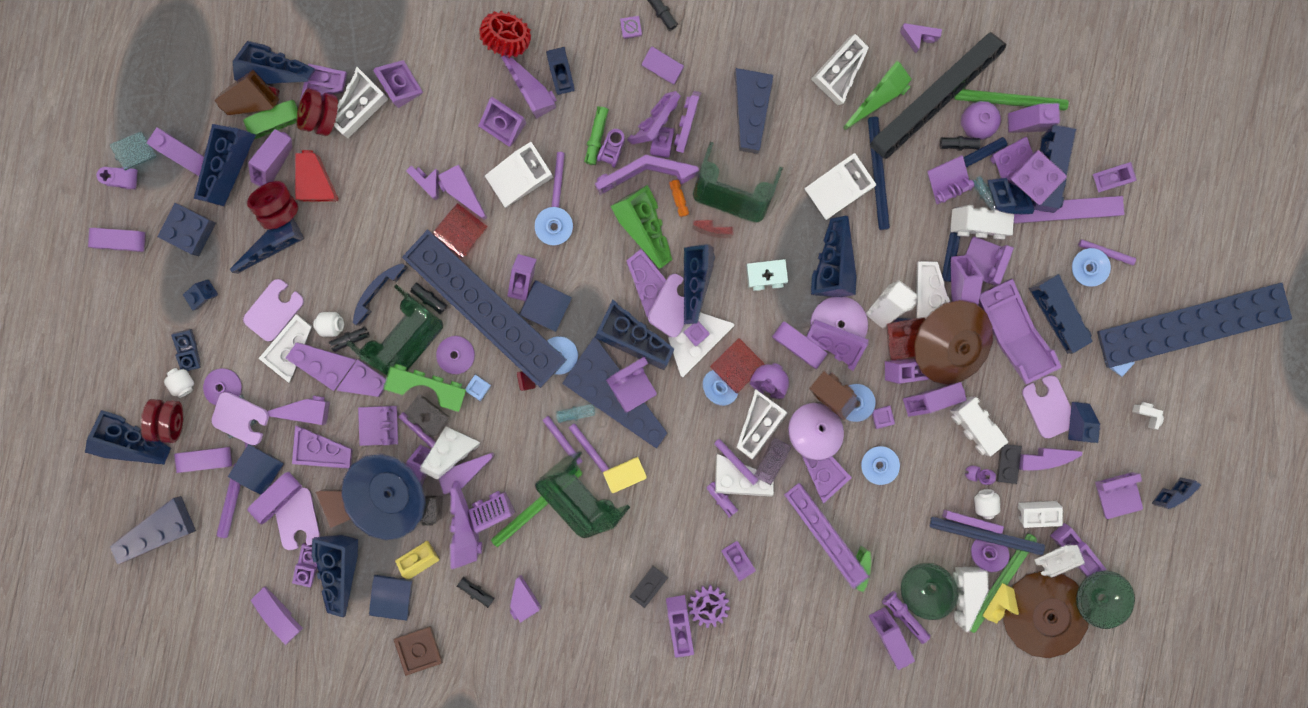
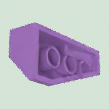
(534, 92)
(465, 541)

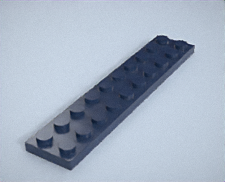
(484, 308)
(1194, 325)

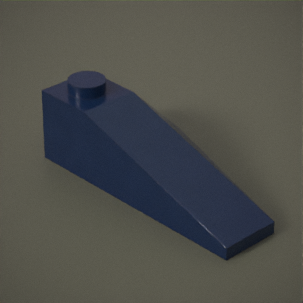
(268, 245)
(336, 564)

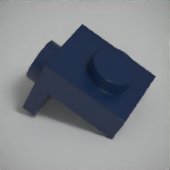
(200, 294)

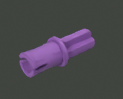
(722, 500)

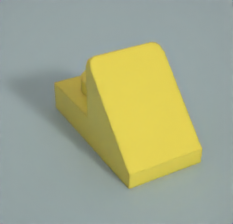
(1002, 600)

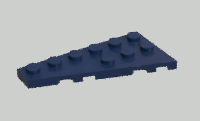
(589, 381)

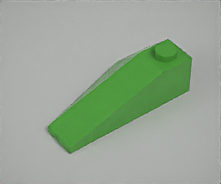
(887, 90)
(639, 218)

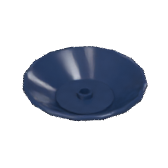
(370, 504)

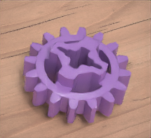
(699, 609)

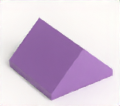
(398, 82)
(501, 122)

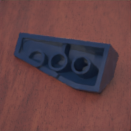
(269, 65)
(836, 267)
(697, 274)
(118, 440)

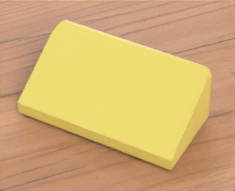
(624, 475)
(417, 560)

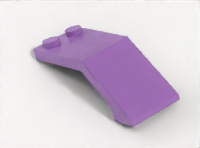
(683, 172)
(1017, 333)

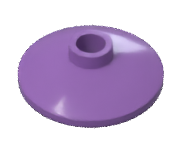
(465, 355)
(225, 377)
(998, 553)

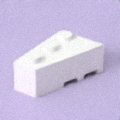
(840, 70)
(358, 103)
(981, 222)
(891, 304)
(760, 424)
(978, 426)

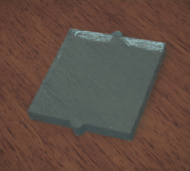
(132, 151)

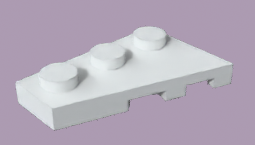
(929, 289)
(274, 356)
(447, 451)
(731, 481)

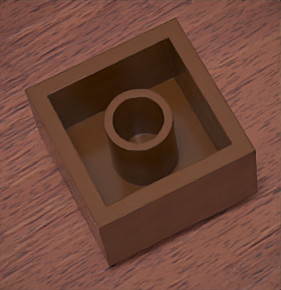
(833, 395)

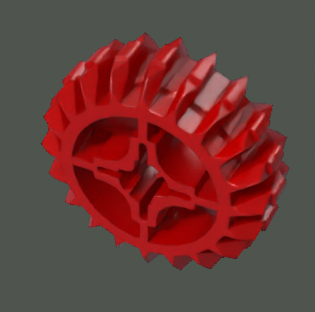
(505, 34)

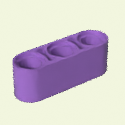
(116, 239)
(799, 345)
(203, 459)
(274, 498)

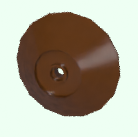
(944, 333)
(1036, 599)

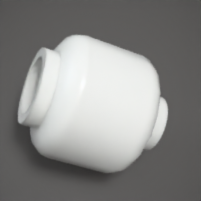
(328, 324)
(179, 382)
(987, 504)

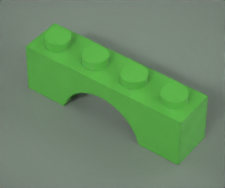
(400, 380)

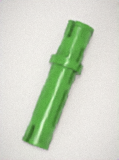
(594, 142)

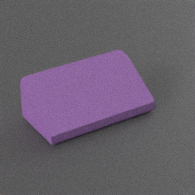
(662, 65)

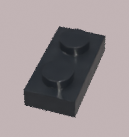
(1009, 464)
(648, 586)

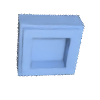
(477, 387)

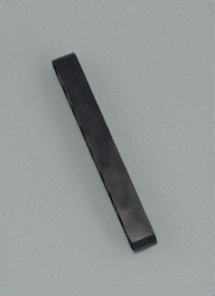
(938, 95)

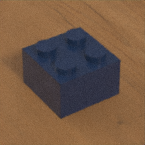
(186, 229)

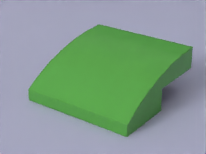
(864, 559)

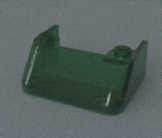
(729, 198)
(406, 340)
(575, 502)

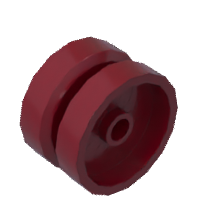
(317, 112)
(272, 205)
(162, 420)

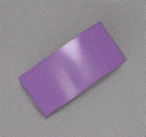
(305, 568)

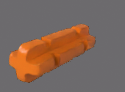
(679, 198)

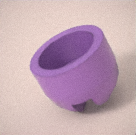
(973, 473)
(982, 477)

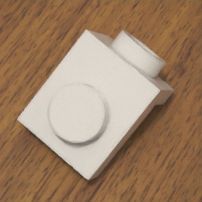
(1155, 415)

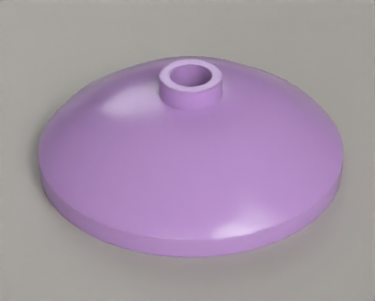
(842, 309)
(807, 437)

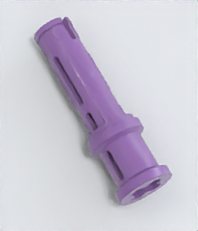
(900, 610)

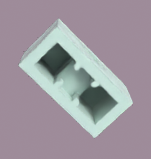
(756, 270)

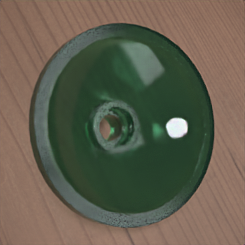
(924, 600)
(1116, 603)

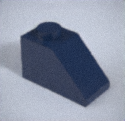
(560, 70)
(1083, 423)

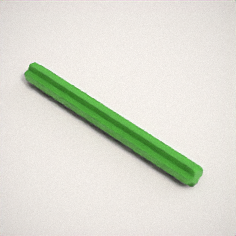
(1009, 99)
(523, 518)
(1005, 577)

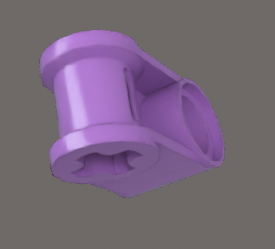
(611, 149)
(119, 177)

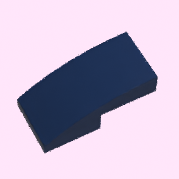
(186, 348)

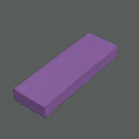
(972, 521)

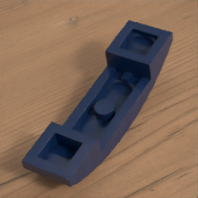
(361, 310)

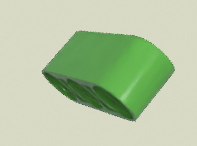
(268, 120)

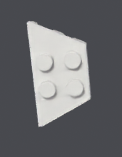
(686, 353)

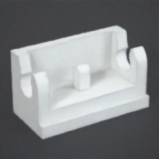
(1040, 514)
(1060, 560)

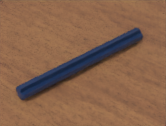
(879, 178)
(987, 536)

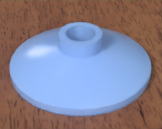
(551, 216)
(1099, 263)
(568, 350)
(725, 394)
(867, 403)
(889, 469)

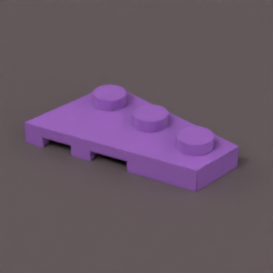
(686, 121)
(651, 126)
(646, 279)
(841, 343)
(322, 365)
(319, 451)
(827, 476)

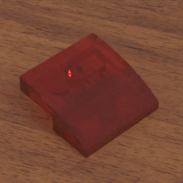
(706, 228)
(459, 230)
(902, 337)
(737, 365)

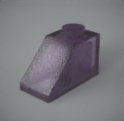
(772, 460)

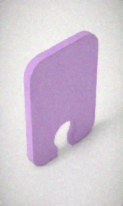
(668, 309)
(269, 314)
(1051, 411)
(235, 415)
(296, 516)

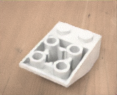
(518, 175)
(840, 186)
(972, 590)

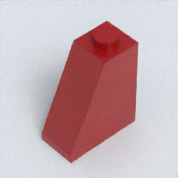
(312, 180)

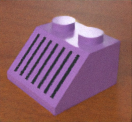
(491, 511)

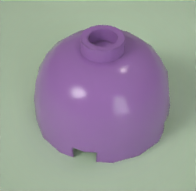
(981, 120)
(771, 379)

